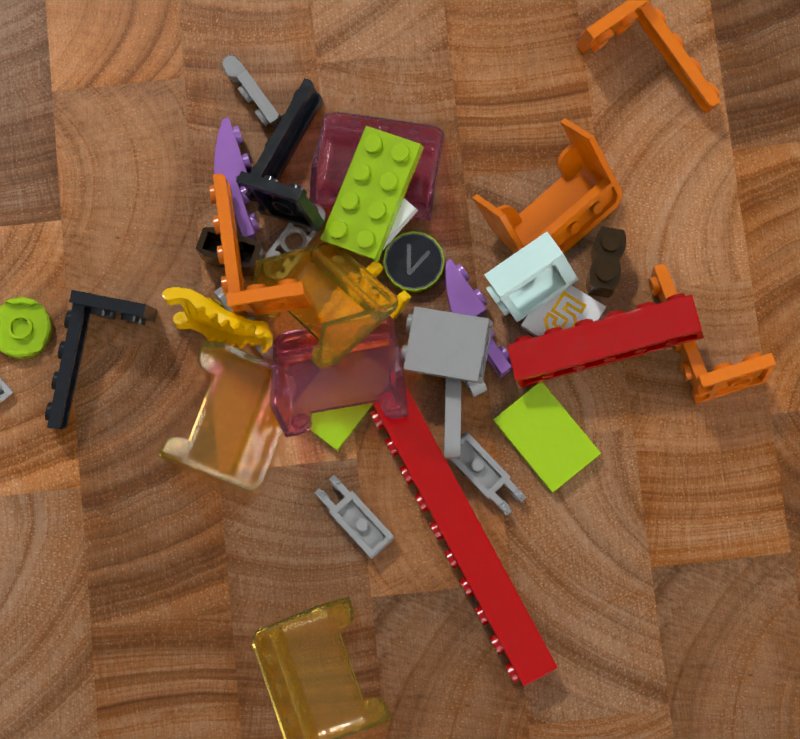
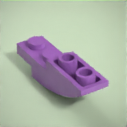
(230, 164)
(465, 301)

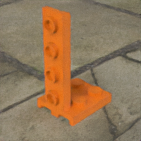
(667, 43)
(257, 298)
(725, 376)

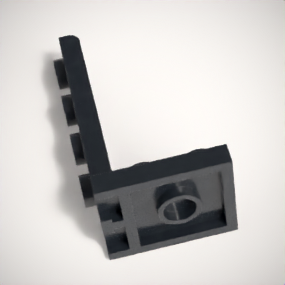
(263, 183)
(71, 349)

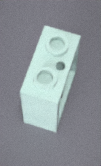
(530, 277)

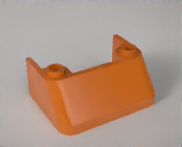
(568, 206)

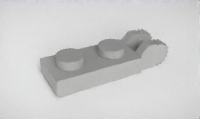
(251, 90)
(485, 473)
(357, 519)

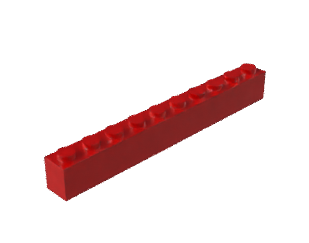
(467, 544)

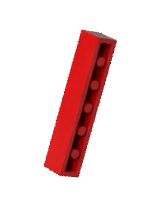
(605, 340)

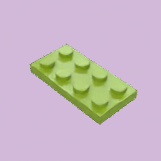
(372, 193)

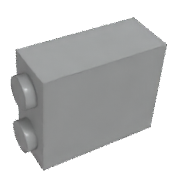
(447, 344)

